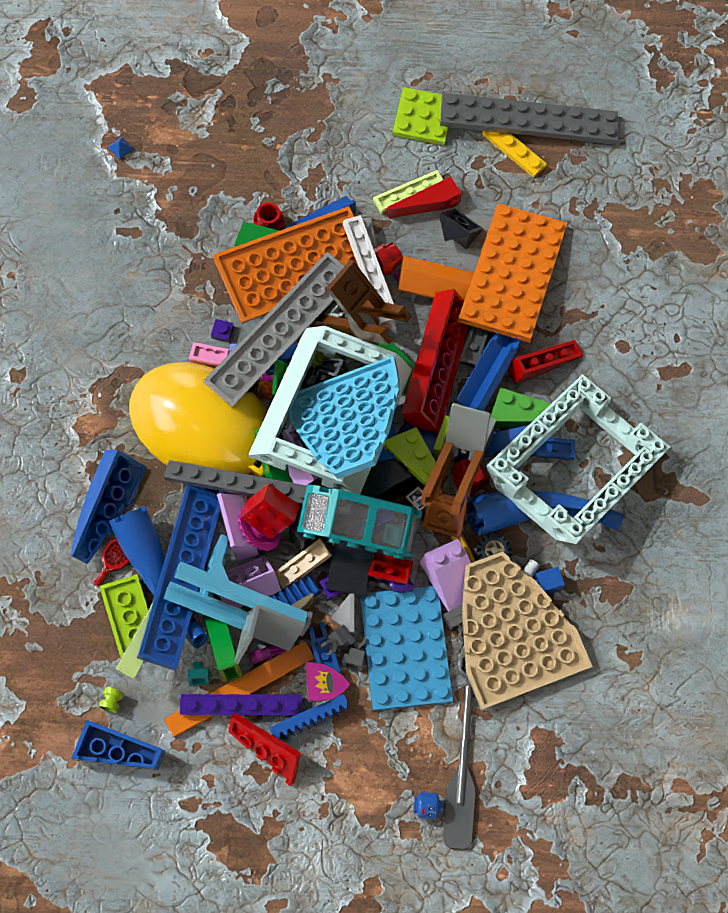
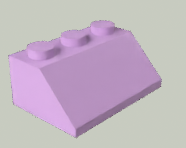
(230, 508)
(254, 575)

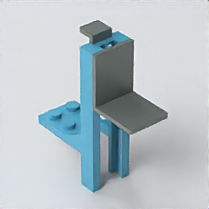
(267, 620)

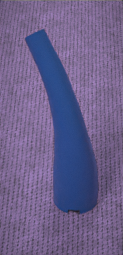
(497, 511)
(143, 550)

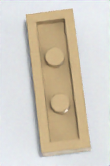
(303, 563)

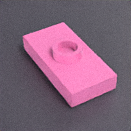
(207, 354)

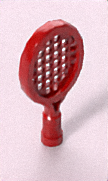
(102, 576)

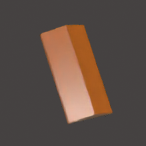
(427, 278)

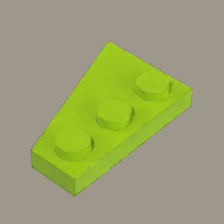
(413, 453)

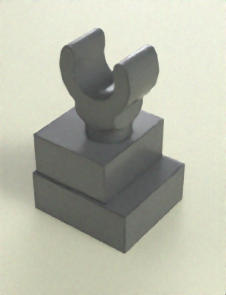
(454, 620)
(338, 639)
(356, 656)

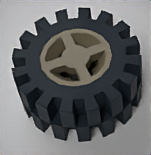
(493, 544)

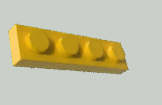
(516, 151)

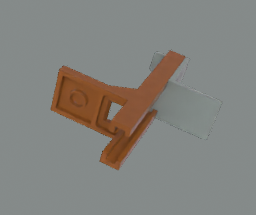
(469, 431)

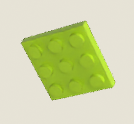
(420, 117)

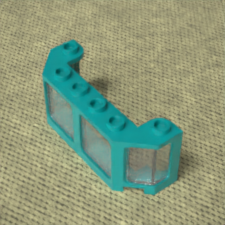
(359, 521)

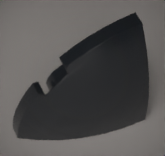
(327, 370)

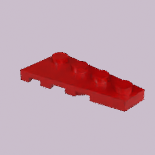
(266, 747)

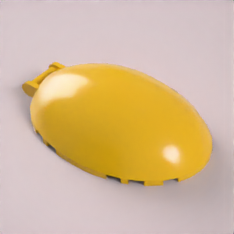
(191, 424)

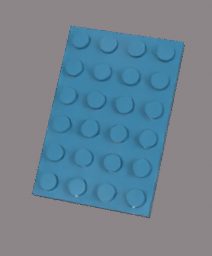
(405, 649)

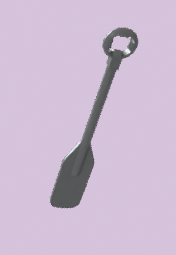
(461, 790)

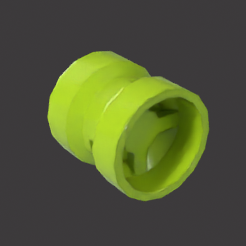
(112, 698)

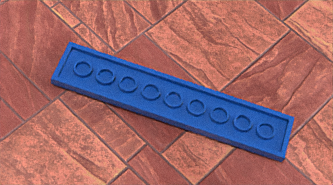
(190, 544)

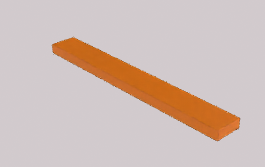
(248, 684)

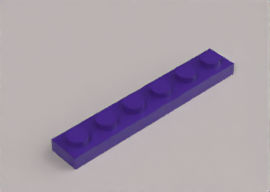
(241, 704)

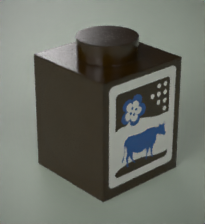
(413, 499)

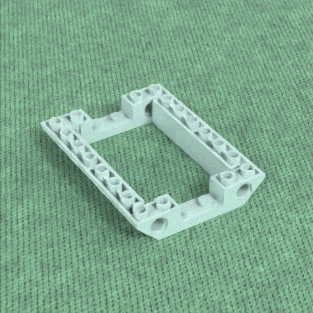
(593, 402)
(280, 453)

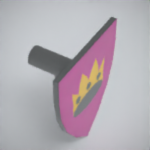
(323, 682)

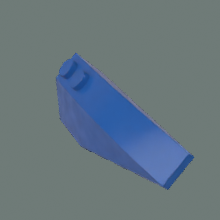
(106, 499)

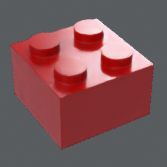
(270, 511)

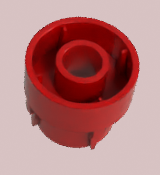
(269, 216)
(388, 257)
(458, 472)

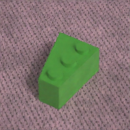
(516, 409)

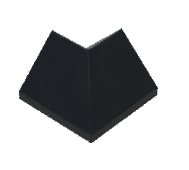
(459, 227)

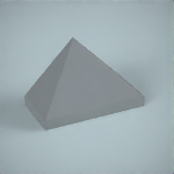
(345, 614)

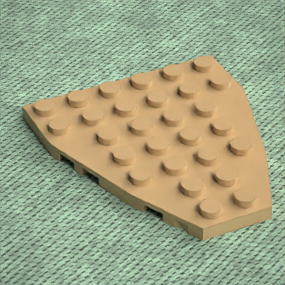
(514, 633)

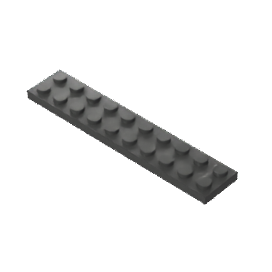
(529, 118)

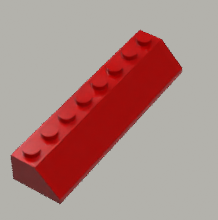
(436, 363)

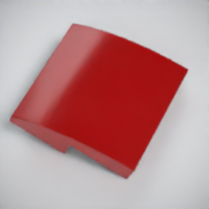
(390, 568)

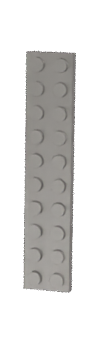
(274, 333)

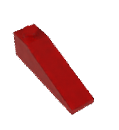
(433, 198)
(542, 361)

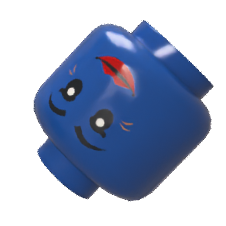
(427, 805)

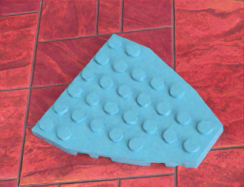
(348, 416)

